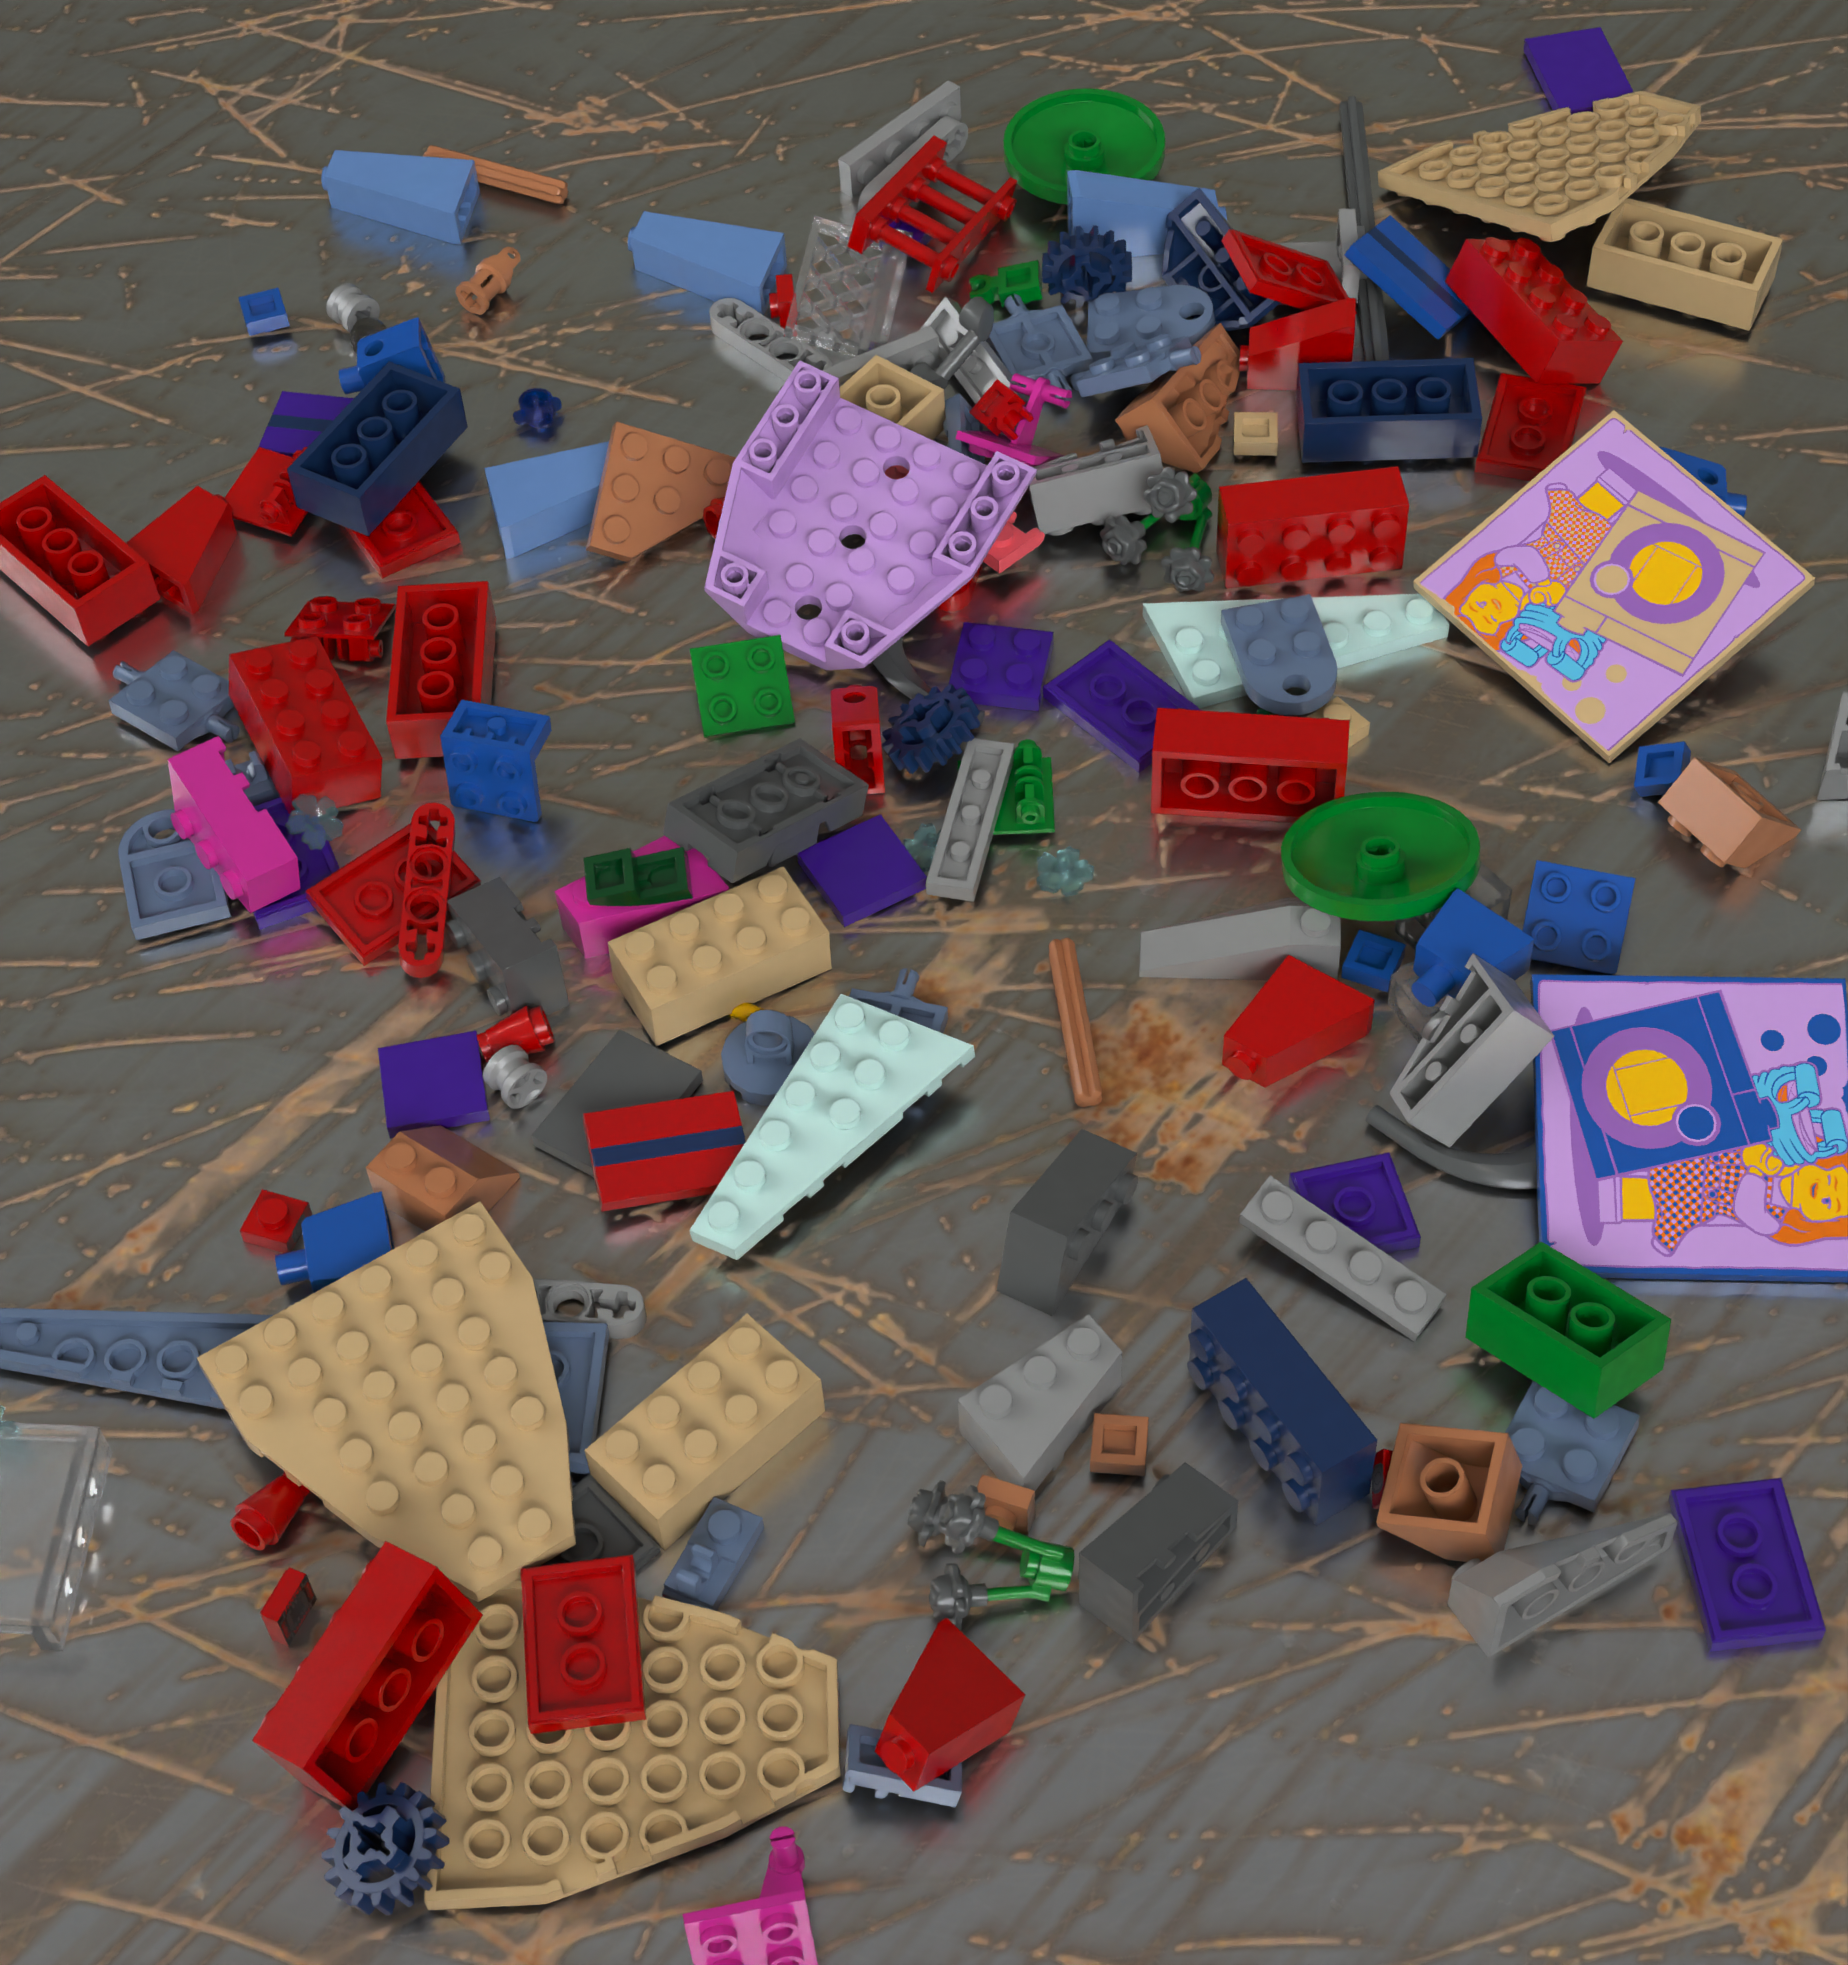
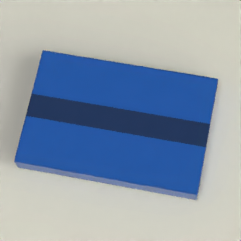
(1409, 275)

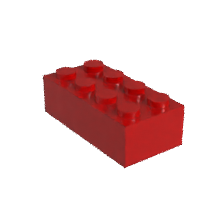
(1533, 311)
(1311, 527)
(72, 562)
(437, 659)
(304, 723)
(1246, 764)
(368, 1676)

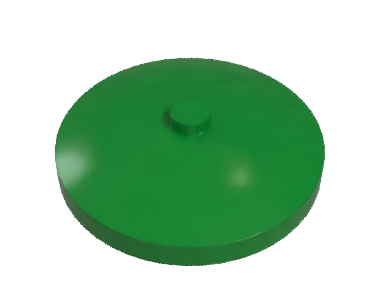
(1083, 133)
(1380, 856)

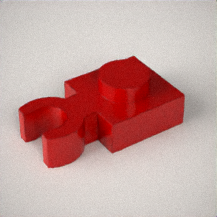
(1001, 410)

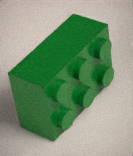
(1567, 1329)

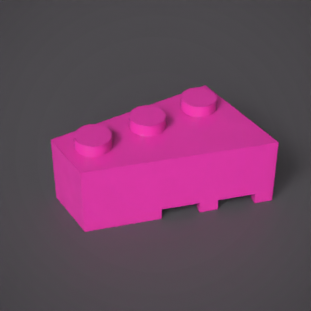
(228, 830)
(595, 925)

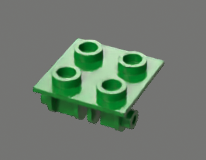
(742, 686)
(1028, 794)

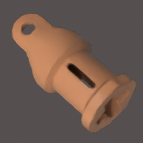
(491, 278)

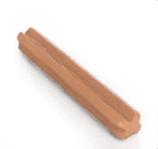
(509, 177)
(1075, 1023)

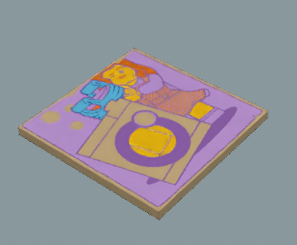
(1613, 585)

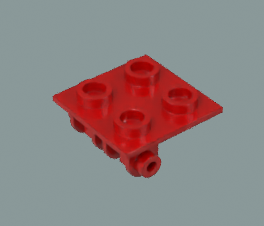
(265, 493)
(349, 623)

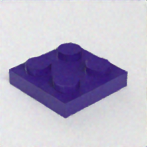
(1002, 665)

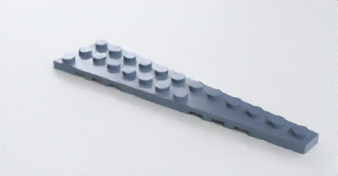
(160, 1352)

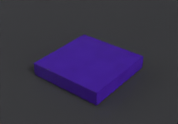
(862, 870)
(433, 1083)
(1363, 1197)

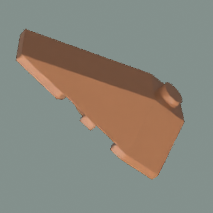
(1188, 404)

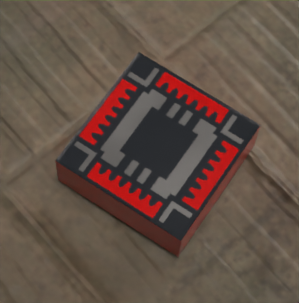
(288, 1606)

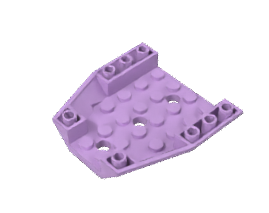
(819, 476)

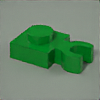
(1018, 279)

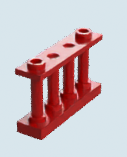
(910, 185)

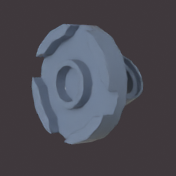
(763, 1053)

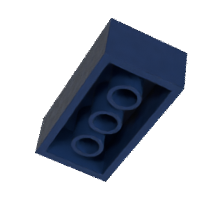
(1388, 410)
(378, 448)
(1280, 1402)

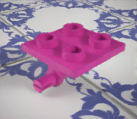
(987, 443)
(763, 1929)

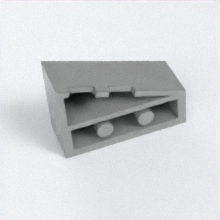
(1041, 1403)

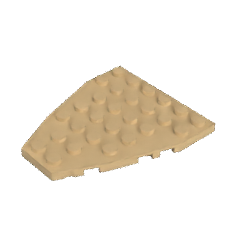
(1550, 167)
(417, 1404)
(539, 1816)

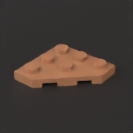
(652, 490)

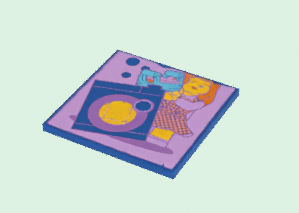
(1694, 1126)

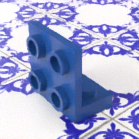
(493, 758)
(1578, 916)

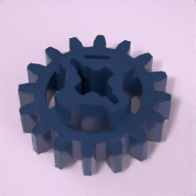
(1086, 266)
(931, 728)
(360, 1864)

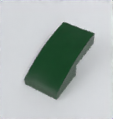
(629, 880)

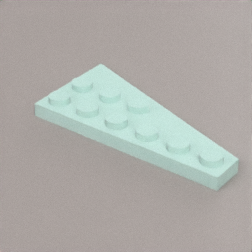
(1354, 625)
(829, 1111)

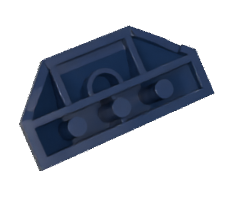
(1199, 259)

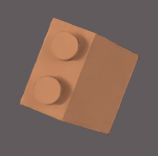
(1725, 815)
(436, 1175)
(1451, 1490)

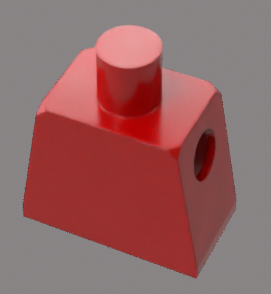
(858, 723)

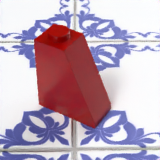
(1304, 337)
(188, 547)
(1294, 1023)
(947, 1709)

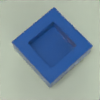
(264, 311)
(1660, 767)
(1373, 960)

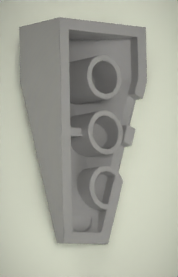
(1243, 943)
(1539, 1581)

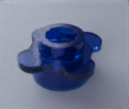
(537, 408)

